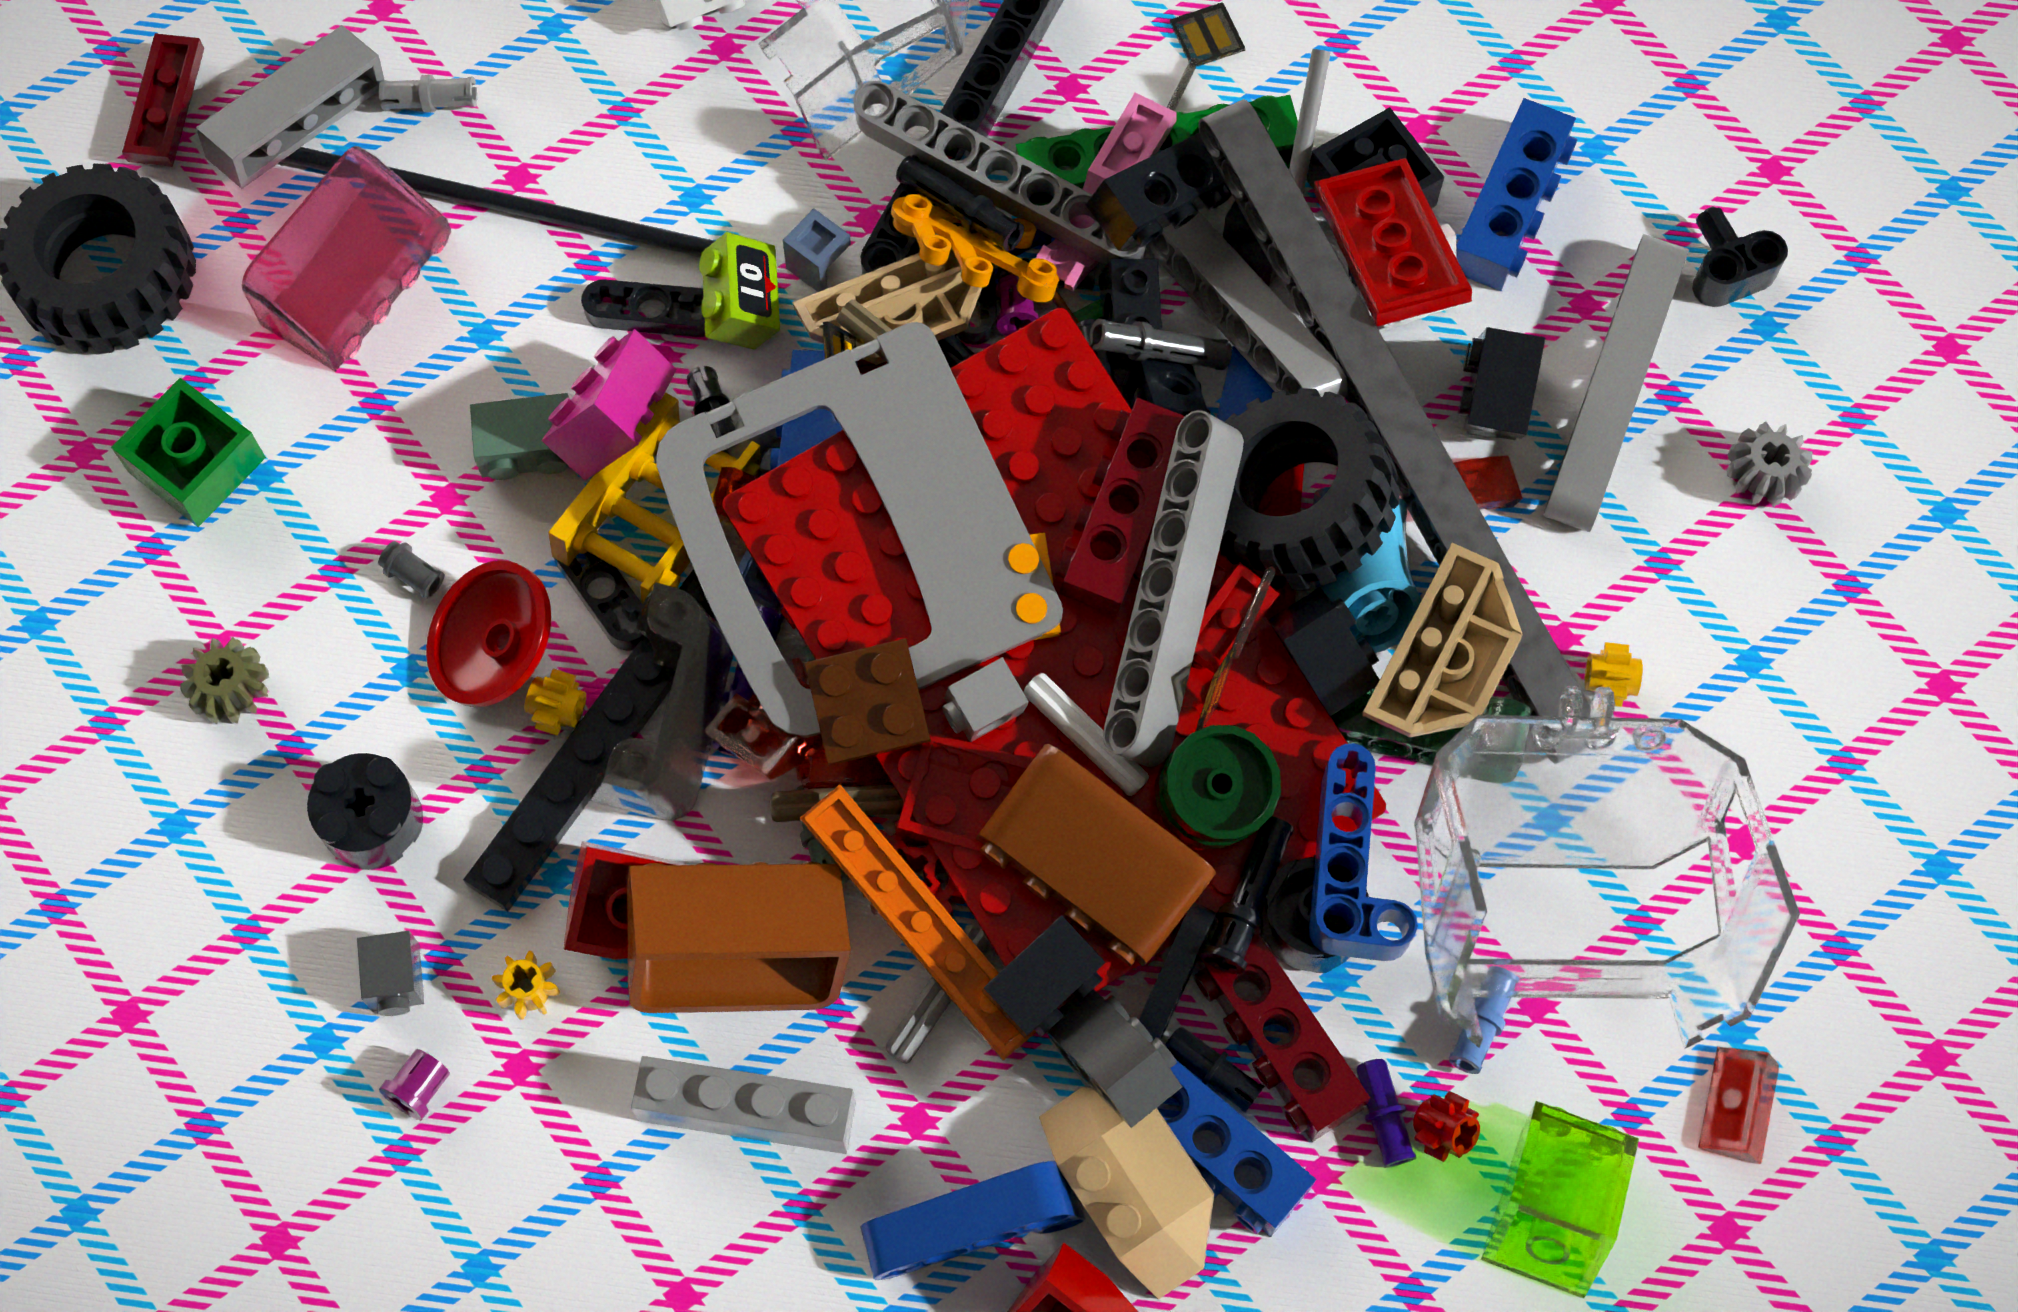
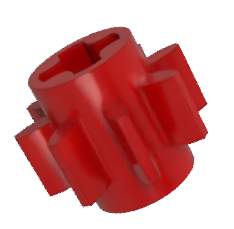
(1446, 1126)

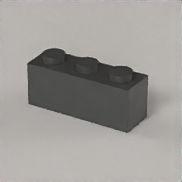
(1115, 1055)

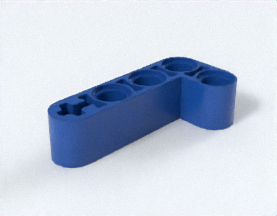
(1352, 851)
(971, 1219)

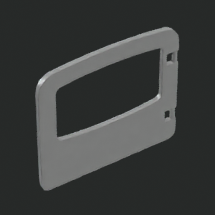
(933, 482)

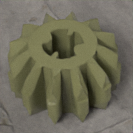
(232, 693)

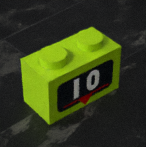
(740, 291)

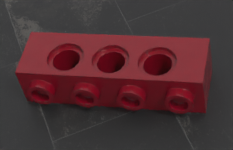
(1105, 582)
(1310, 1047)

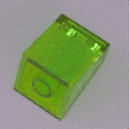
(1561, 1200)

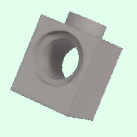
(984, 700)

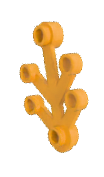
(920, 219)

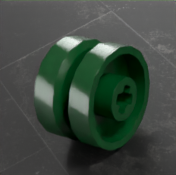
(1242, 771)

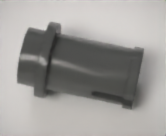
(400, 562)

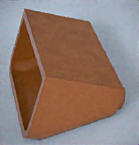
(1094, 856)
(735, 937)

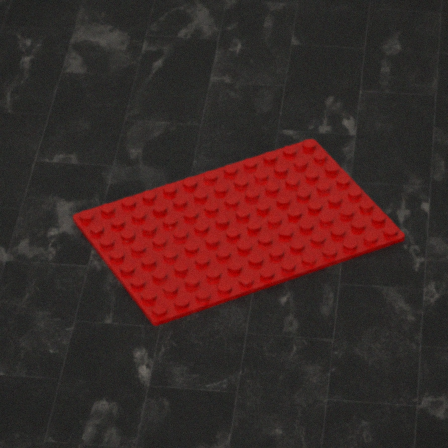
(850, 587)

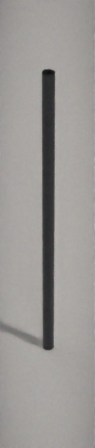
(524, 206)

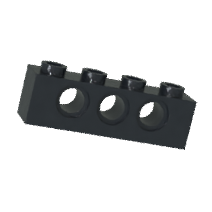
(1158, 193)

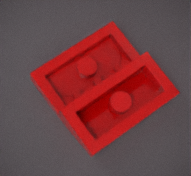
(1225, 610)

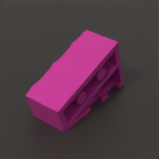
(609, 404)

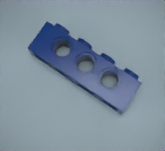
(1535, 133)
(1242, 1144)

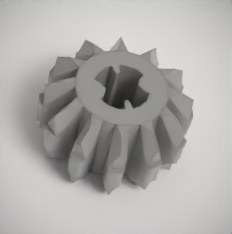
(1787, 462)

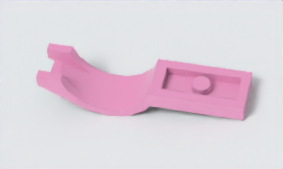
(1133, 139)

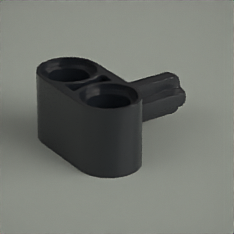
(1735, 260)

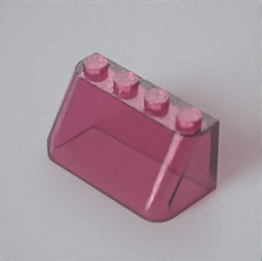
(343, 258)

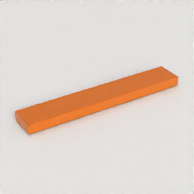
(912, 914)

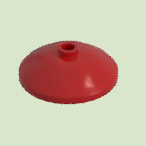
(488, 633)

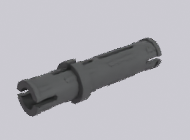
(1144, 342)

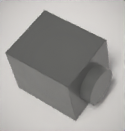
(390, 972)

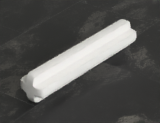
(1084, 733)

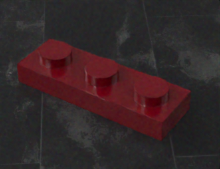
(163, 100)

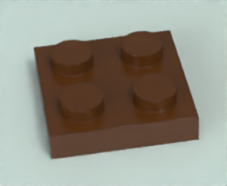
(867, 702)

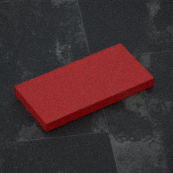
(1392, 242)

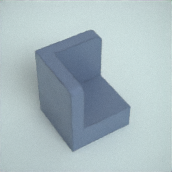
(813, 248)

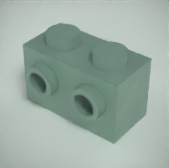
(510, 436)

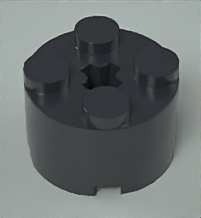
(390, 804)
(1288, 920)

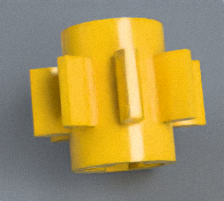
(1616, 670)
(555, 701)
(536, 975)

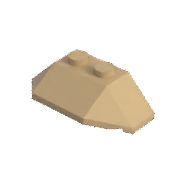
(897, 296)
(1449, 650)
(1134, 1187)

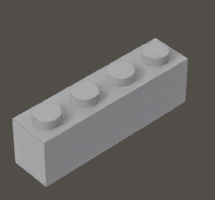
(291, 106)
(744, 1104)

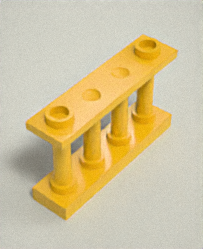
(606, 496)

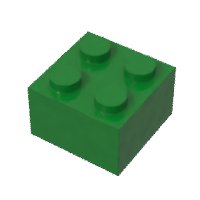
(189, 452)

